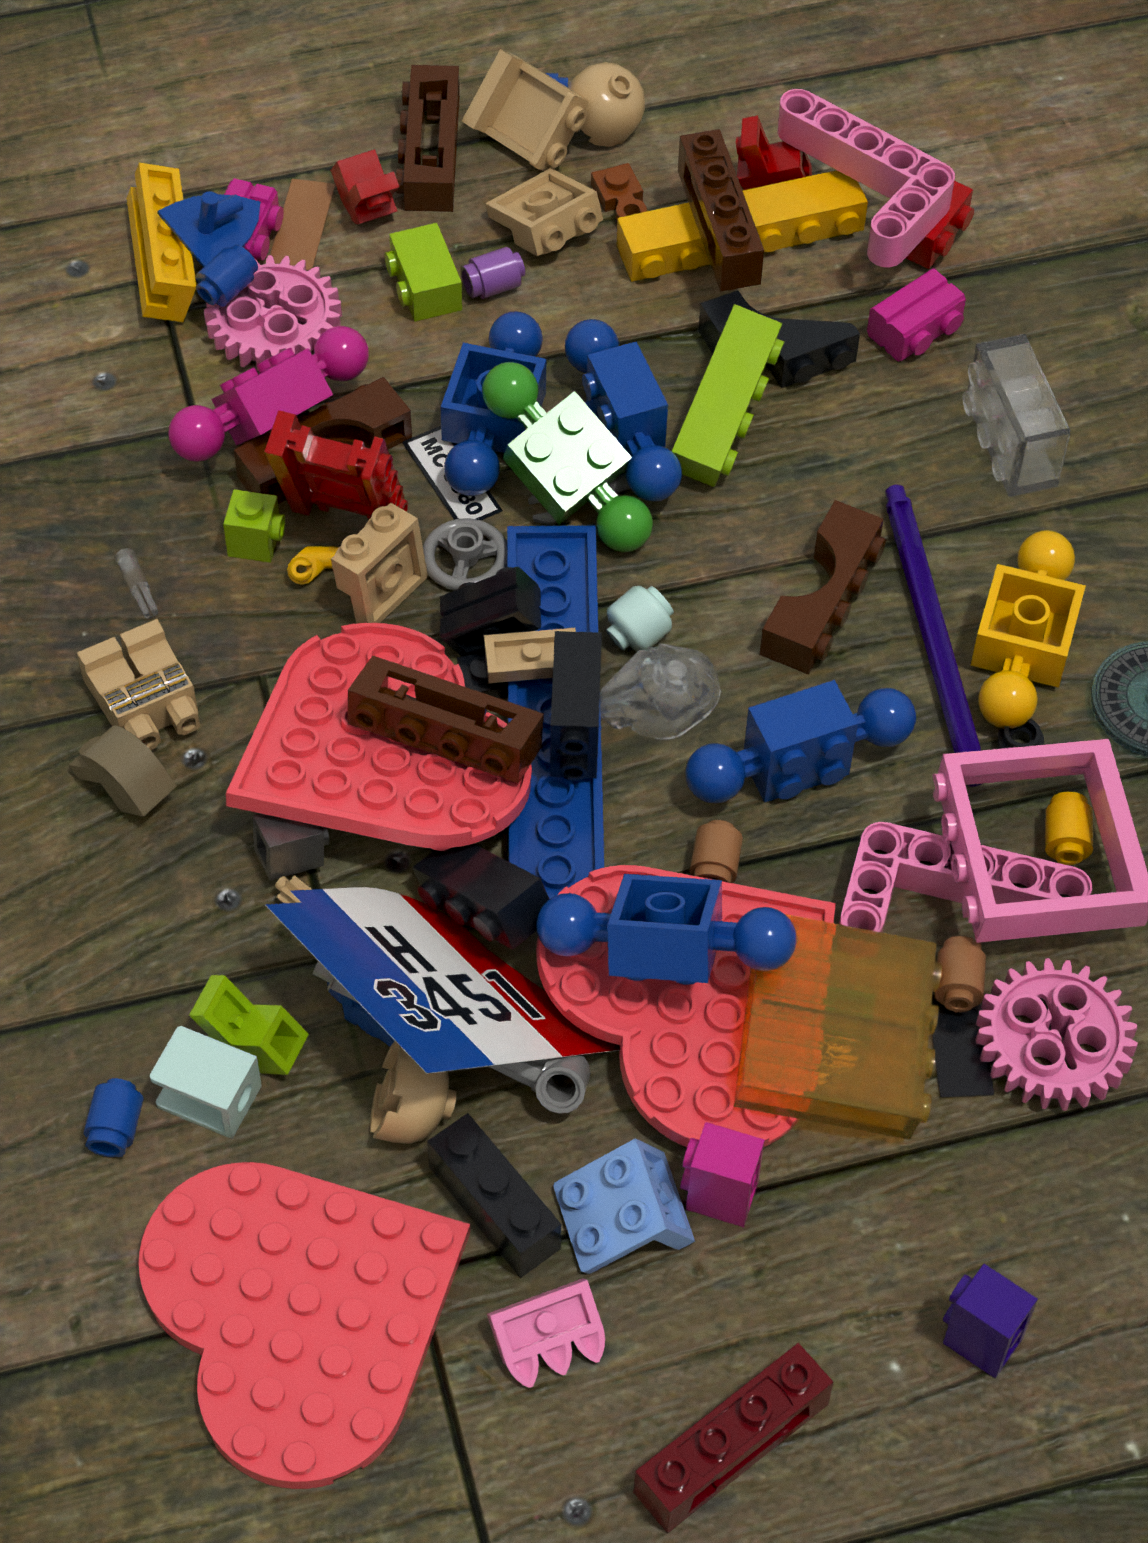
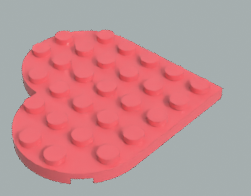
(336, 776)
(673, 1037)
(302, 1311)

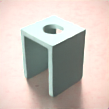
(206, 1081)

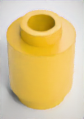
(1069, 828)

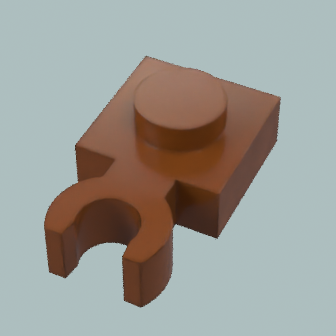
(619, 190)

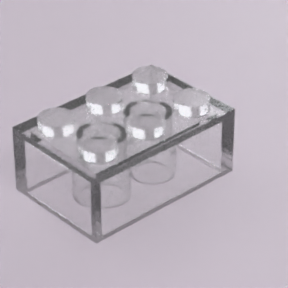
(1016, 415)

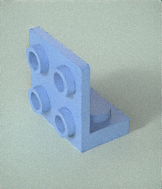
(622, 1205)

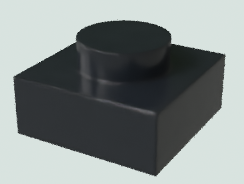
(476, 676)

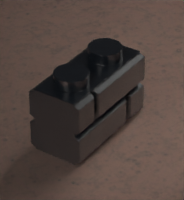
(489, 607)

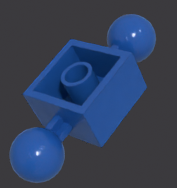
(628, 403)
(466, 420)
(799, 743)
(666, 930)

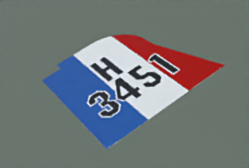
(430, 981)

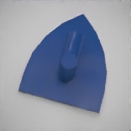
(212, 223)

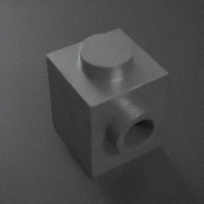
(288, 845)

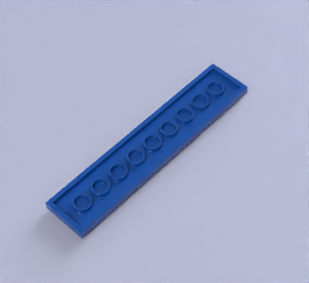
(562, 822)

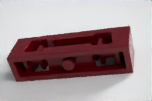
(732, 1437)

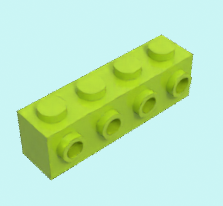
(725, 395)

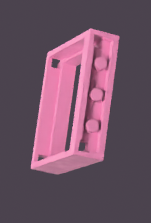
(1048, 916)

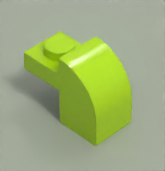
(256, 1029)

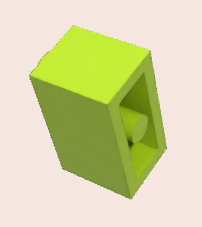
(424, 272)

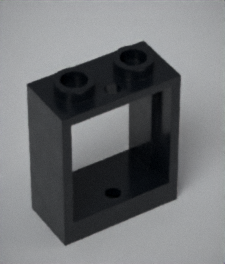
(575, 705)

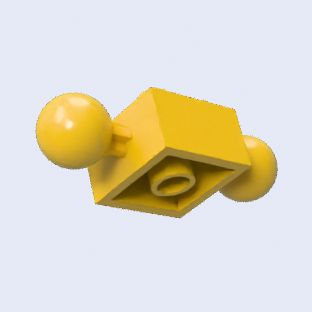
(1027, 628)

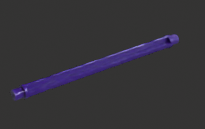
(931, 622)

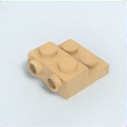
(546, 211)
(381, 563)

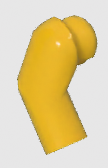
(310, 563)

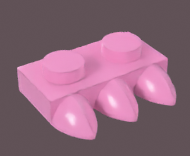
(547, 1327)

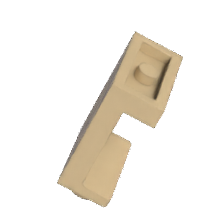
(527, 111)

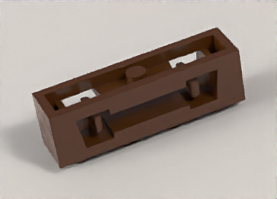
(421, 181)
(720, 210)
(445, 719)

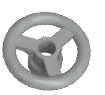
(466, 544)

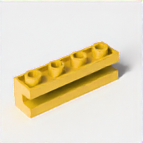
(161, 259)

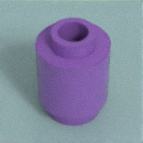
(492, 273)

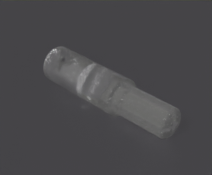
(136, 581)

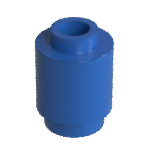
(226, 275)
(113, 1117)

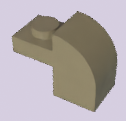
(125, 770)

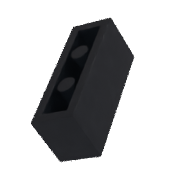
(482, 892)
(494, 1195)

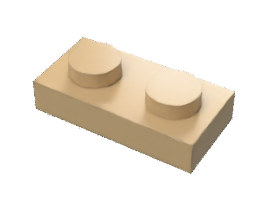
(520, 655)

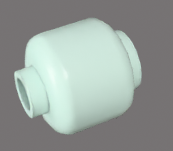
(639, 618)

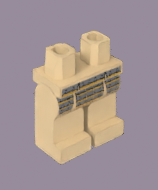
(144, 688)

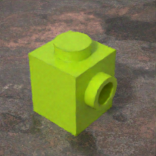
(253, 526)

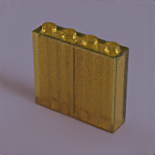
(842, 1031)

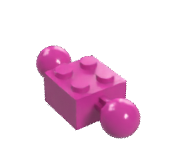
(252, 399)

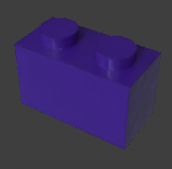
(987, 1319)

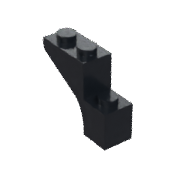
(808, 347)

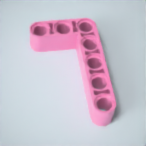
(914, 181)
(903, 870)

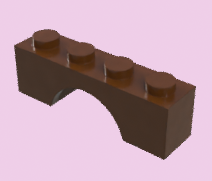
(360, 415)
(802, 625)

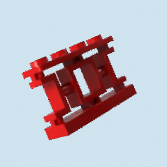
(331, 471)

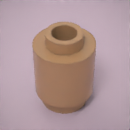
(716, 851)
(962, 974)

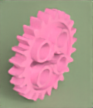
(275, 312)
(1095, 1023)

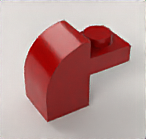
(764, 162)
(365, 187)

